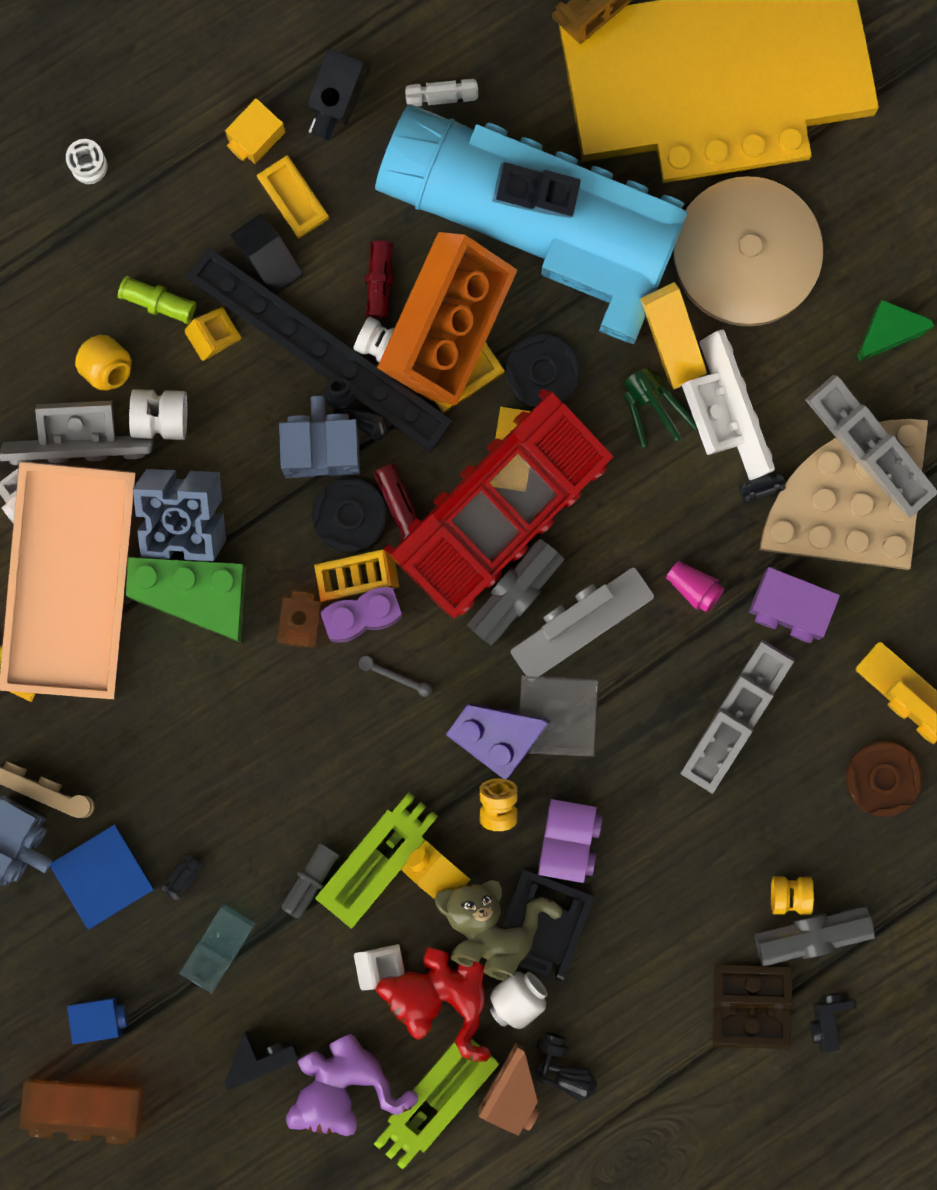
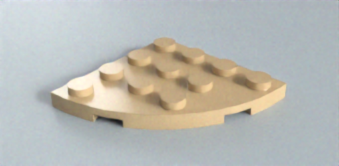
(841, 512)

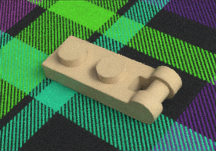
(45, 791)

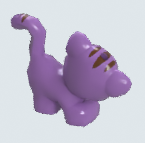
(325, 1102)

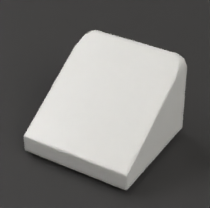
(378, 964)

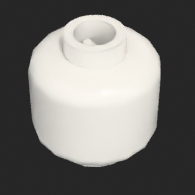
(518, 1000)

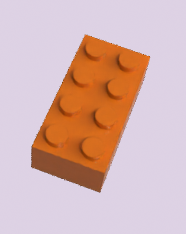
(447, 318)

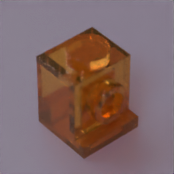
(299, 635)

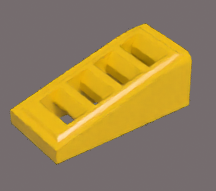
(387, 569)

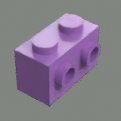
(794, 605)

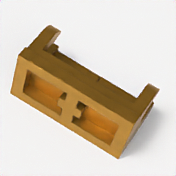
(585, 17)

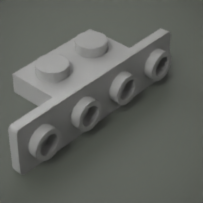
(74, 432)
(581, 623)

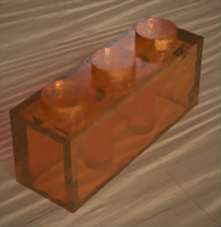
(81, 1110)

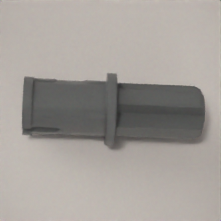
(309, 881)

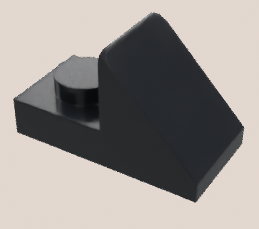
(248, 1065)

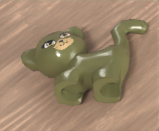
(475, 912)

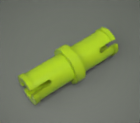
(157, 299)

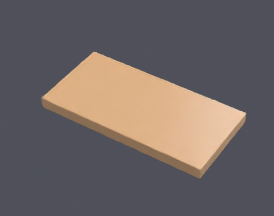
(66, 580)

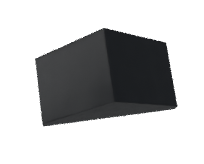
(267, 254)

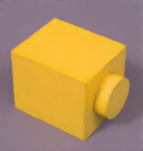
(254, 132)
(433, 870)

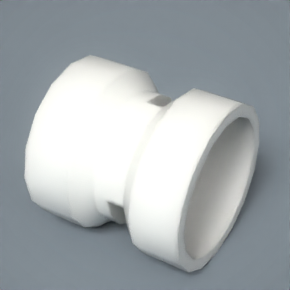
(90, 167)
(370, 338)

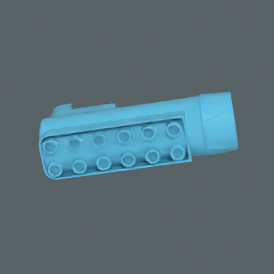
(608, 248)

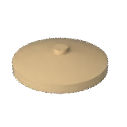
(748, 251)

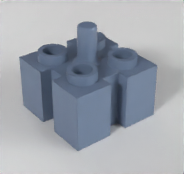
(319, 445)
(179, 514)
(20, 832)

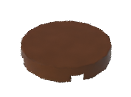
(883, 779)

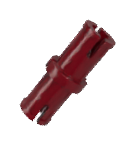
(379, 279)

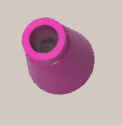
(697, 587)

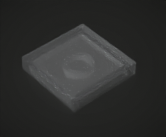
(569, 707)

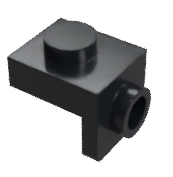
(824, 1027)

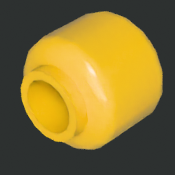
(103, 362)

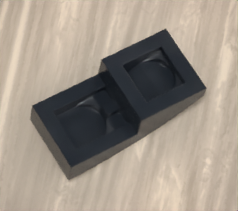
(536, 190)

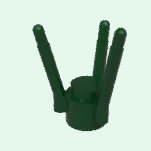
(645, 389)

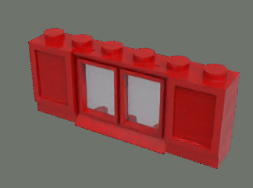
(501, 505)

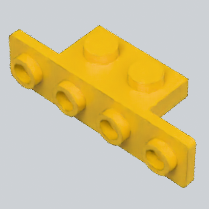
(903, 687)

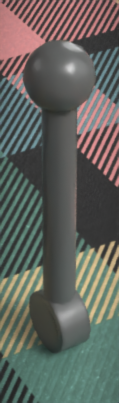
(367, 664)

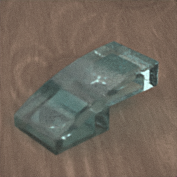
(217, 948)

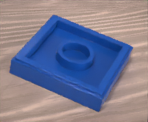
(101, 877)

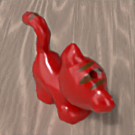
(418, 999)

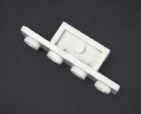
(724, 408)

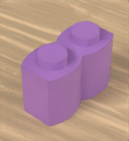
(351, 618)
(568, 841)

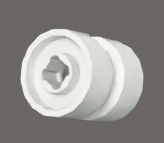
(171, 419)

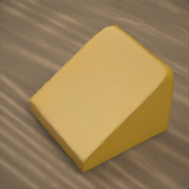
(212, 333)

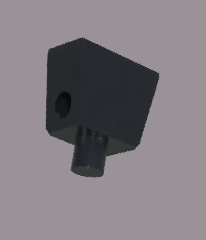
(337, 76)

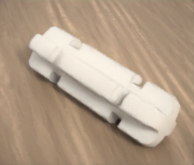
(442, 92)

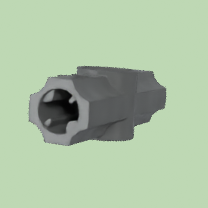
(515, 592)
(814, 936)

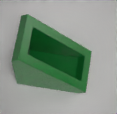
(890, 328)

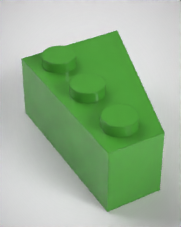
(191, 590)

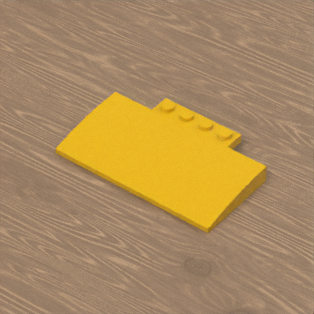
(718, 81)

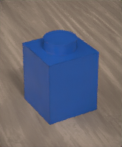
(96, 1020)

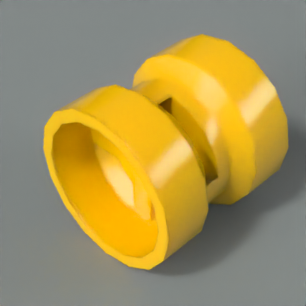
(498, 803)
(792, 895)

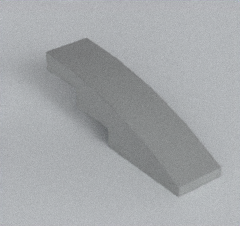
(872, 446)
(737, 716)

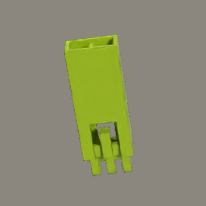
(367, 869)
(445, 1088)

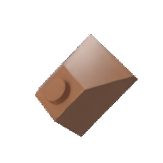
(512, 1095)

